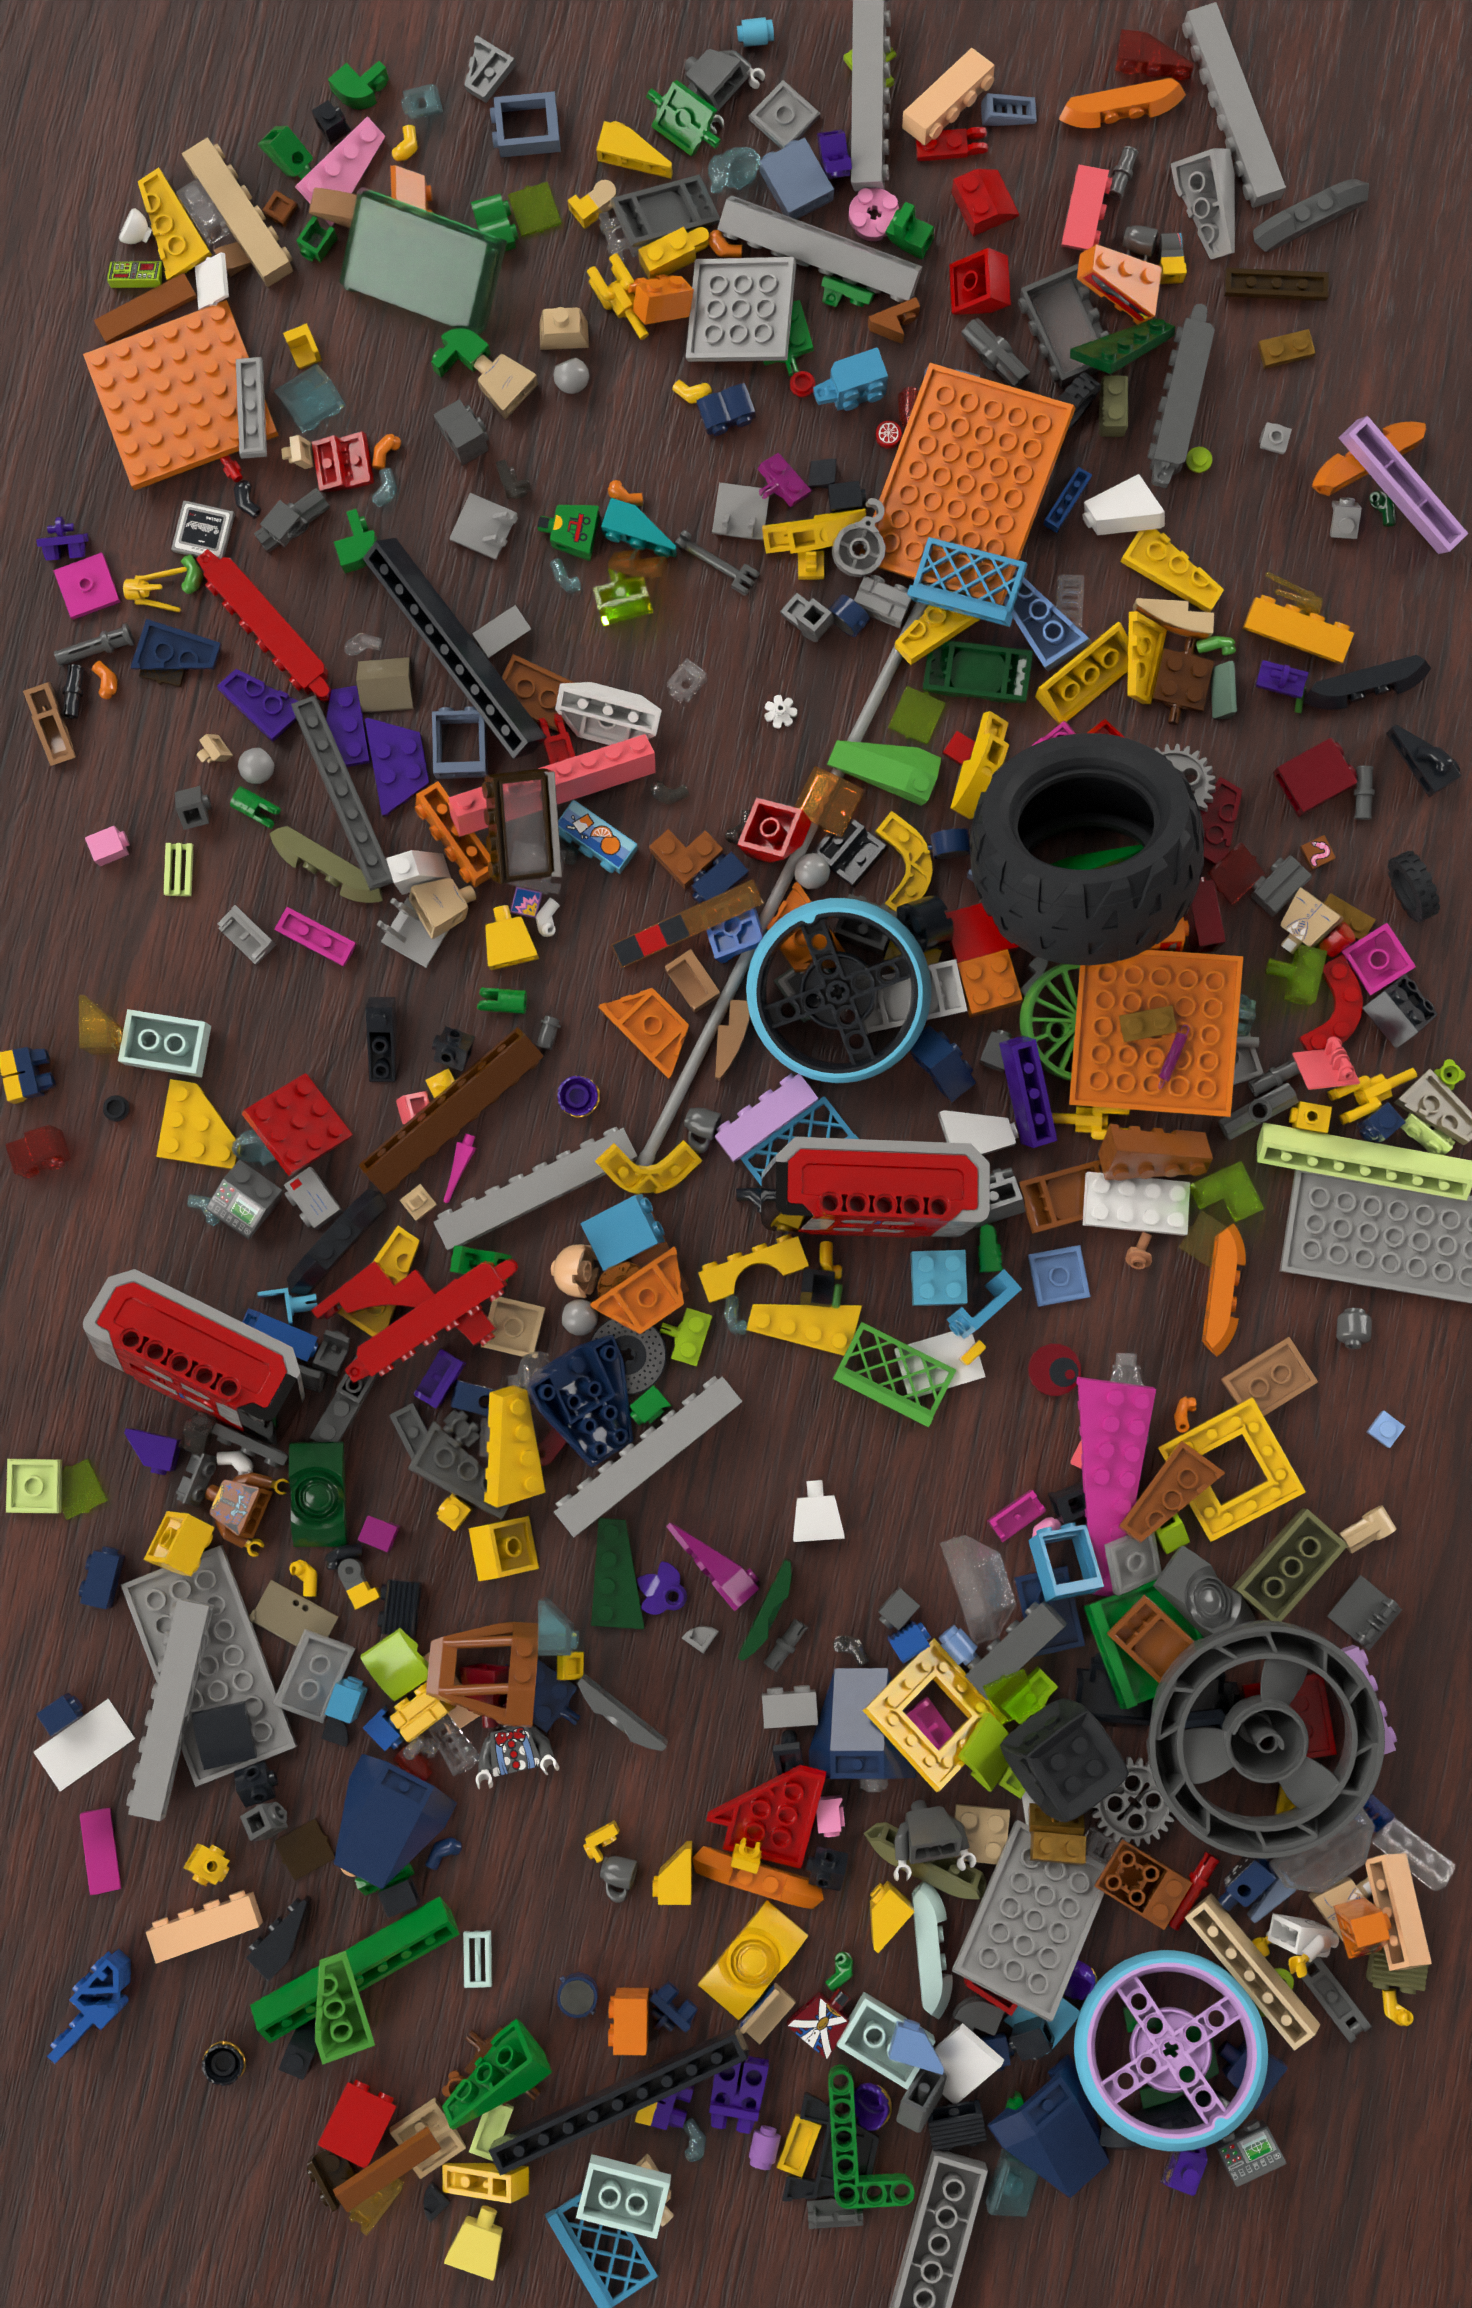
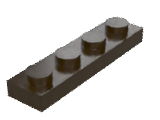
(1276, 284)

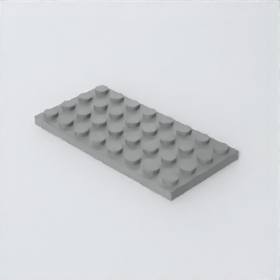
(1379, 1237)
(232, 1658)

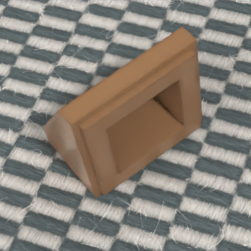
(235, 258)

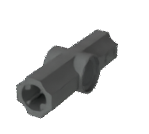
(995, 353)
(310, 506)
(1272, 1104)

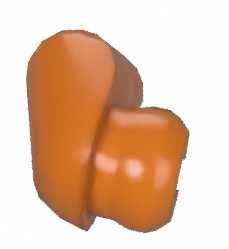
(721, 246)
(382, 448)
(618, 492)
(108, 680)
(1181, 1420)

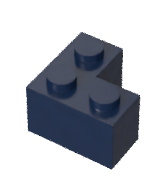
(943, 1063)

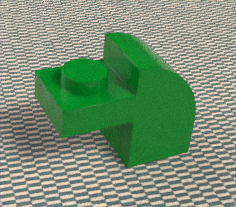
(355, 90)
(909, 232)
(459, 345)
(353, 549)
(467, 1258)

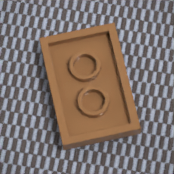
(1271, 1377)

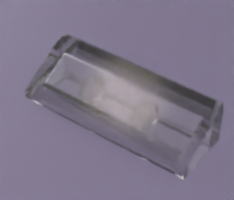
(1423, 1859)

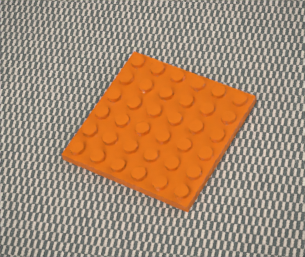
(173, 394)
(1126, 1074)

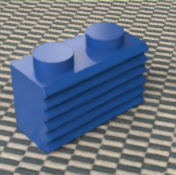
(909, 1641)

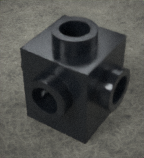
(453, 1048)
(255, 1784)
(827, 1868)

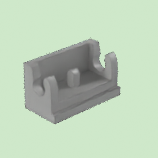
(501, 631)
(246, 935)

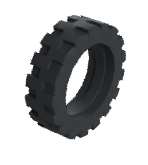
(1080, 394)
(1413, 886)

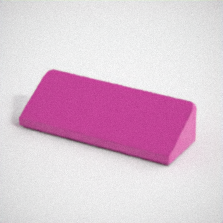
(100, 1851)

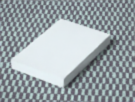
(946, 1349)
(965, 2062)

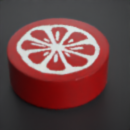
(888, 434)

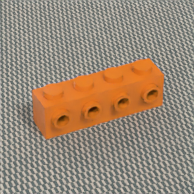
(464, 850)

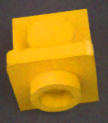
(603, 1835)

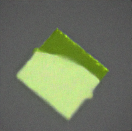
(534, 209)
(916, 715)
(80, 1489)
(1011, 1697)

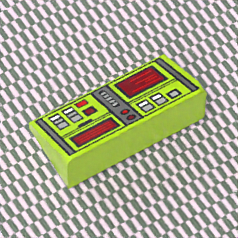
(135, 274)

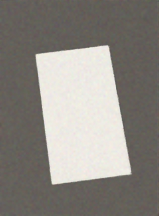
(84, 1745)

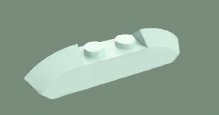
(934, 1985)

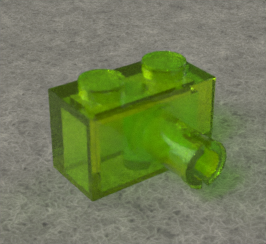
(622, 598)
(1302, 975)

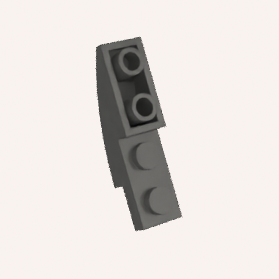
(343, 1408)

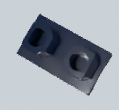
(663, 2000)

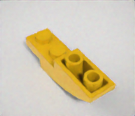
(810, 533)
(985, 760)

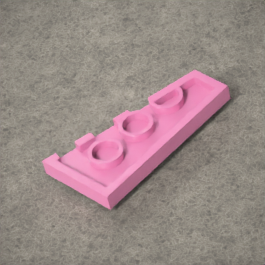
(345, 163)

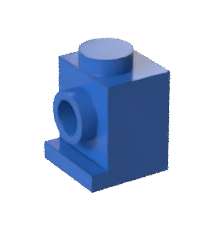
(383, 1730)

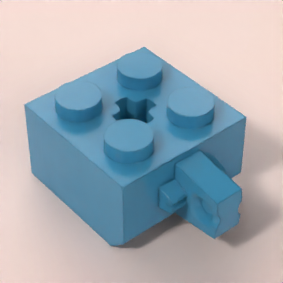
(854, 381)

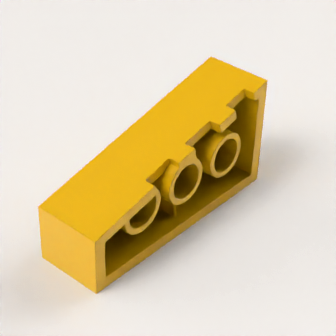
(512, 1447)

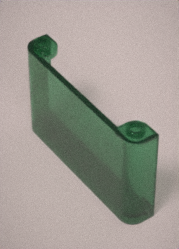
(421, 261)

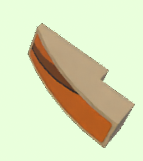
(1176, 618)

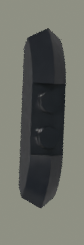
(1398, 674)
(336, 1242)
(1168, 2115)

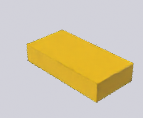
(798, 2146)

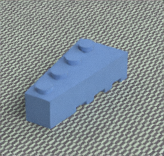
(1045, 627)

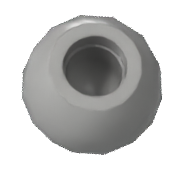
(571, 376)
(255, 766)
(812, 871)
(579, 1317)

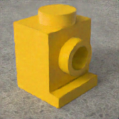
(454, 1512)

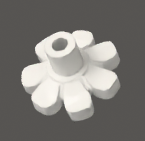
(780, 711)

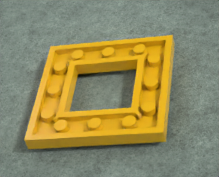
(1278, 1489)
(886, 1713)

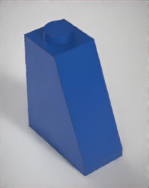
(301, 1341)

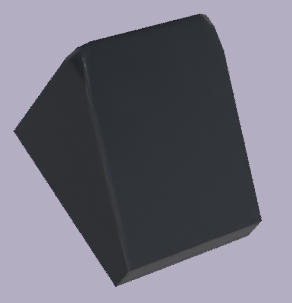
(822, 473)

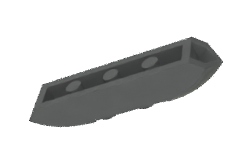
(1311, 214)

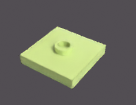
(34, 1486)

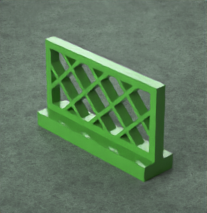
(883, 1395)

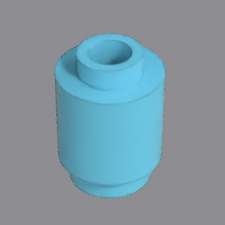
(755, 31)

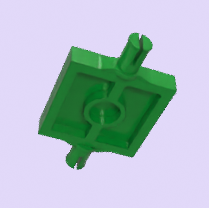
(683, 118)
(799, 339)

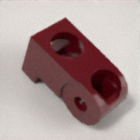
(550, 1447)

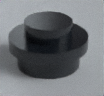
(116, 1108)

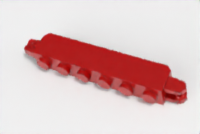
(266, 623)
(431, 1317)

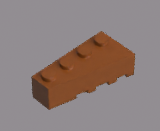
(1153, 1153)

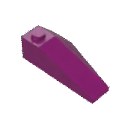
(727, 1576)

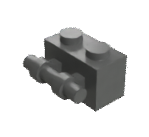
(861, 933)
(1004, 1196)

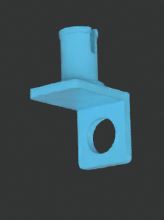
(293, 1304)

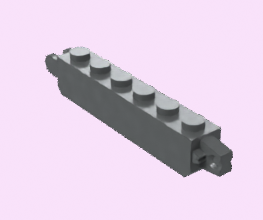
(1182, 396)

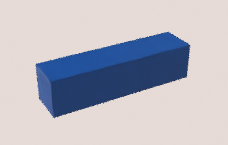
(1067, 499)

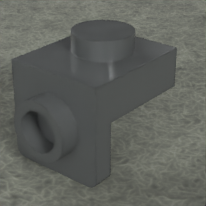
(332, 1352)

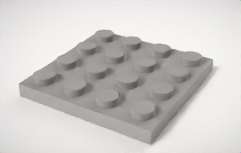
(741, 309)

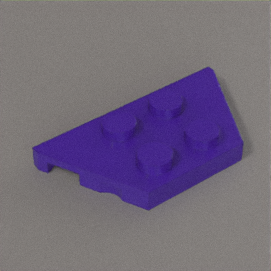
(397, 763)

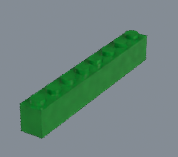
(369, 1960)

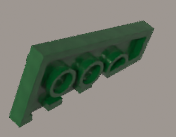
(1124, 346)

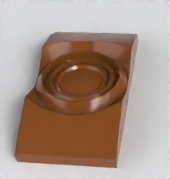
(1056, 1197)
(1150, 1637)

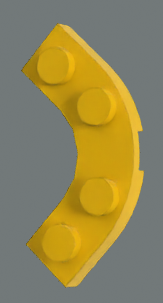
(915, 856)
(650, 1178)

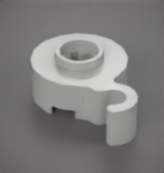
(865, 534)

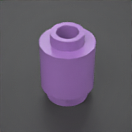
(764, 2147)

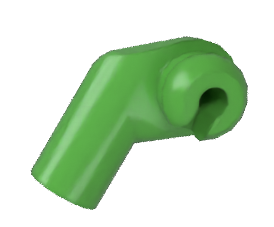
(1217, 642)

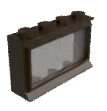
(522, 825)

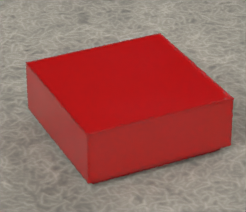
(959, 748)

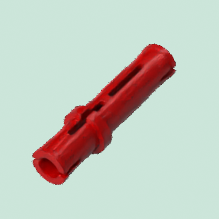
(1199, 1880)

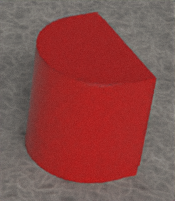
(1337, 940)

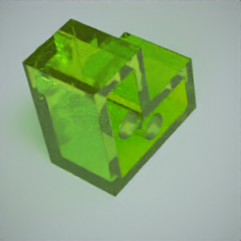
(1232, 1186)

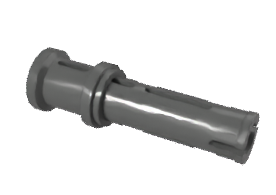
(107, 640)

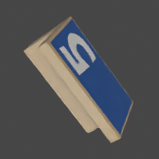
(767, 2013)

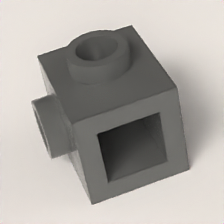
(192, 807)

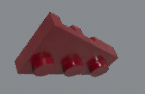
(1220, 820)

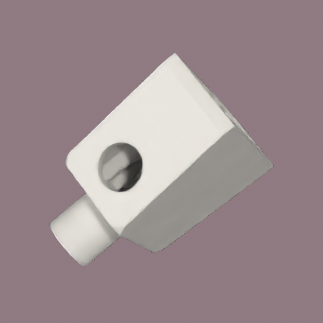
(817, 1515)

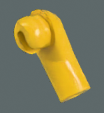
(692, 393)

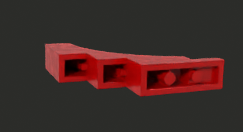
(376, 1289)

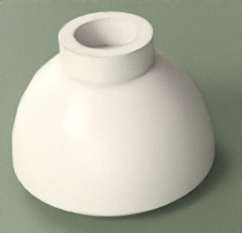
(135, 228)

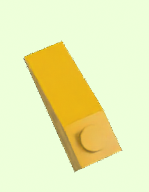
(626, 149)
(484, 2181)

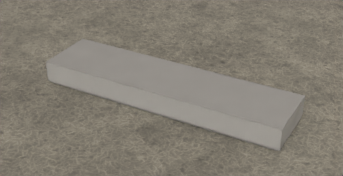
(251, 407)

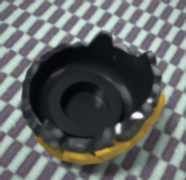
(223, 2063)

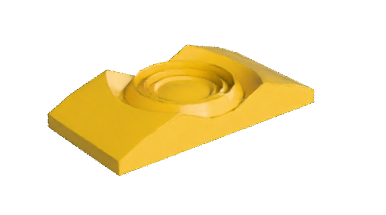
(753, 1960)

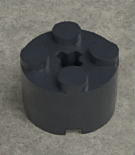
(927, 922)

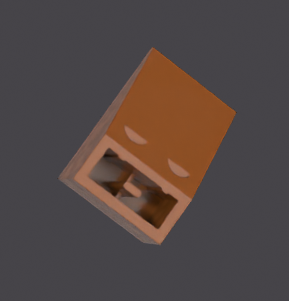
(1143, 1884)

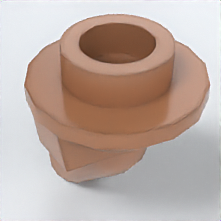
(1138, 1254)

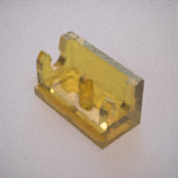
(374, 2207)

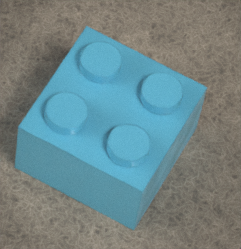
(938, 1277)

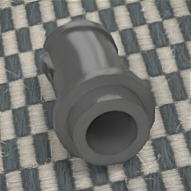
(548, 1032)

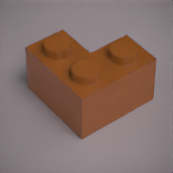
(682, 861)

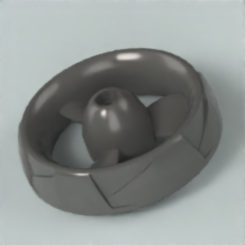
(1265, 1740)

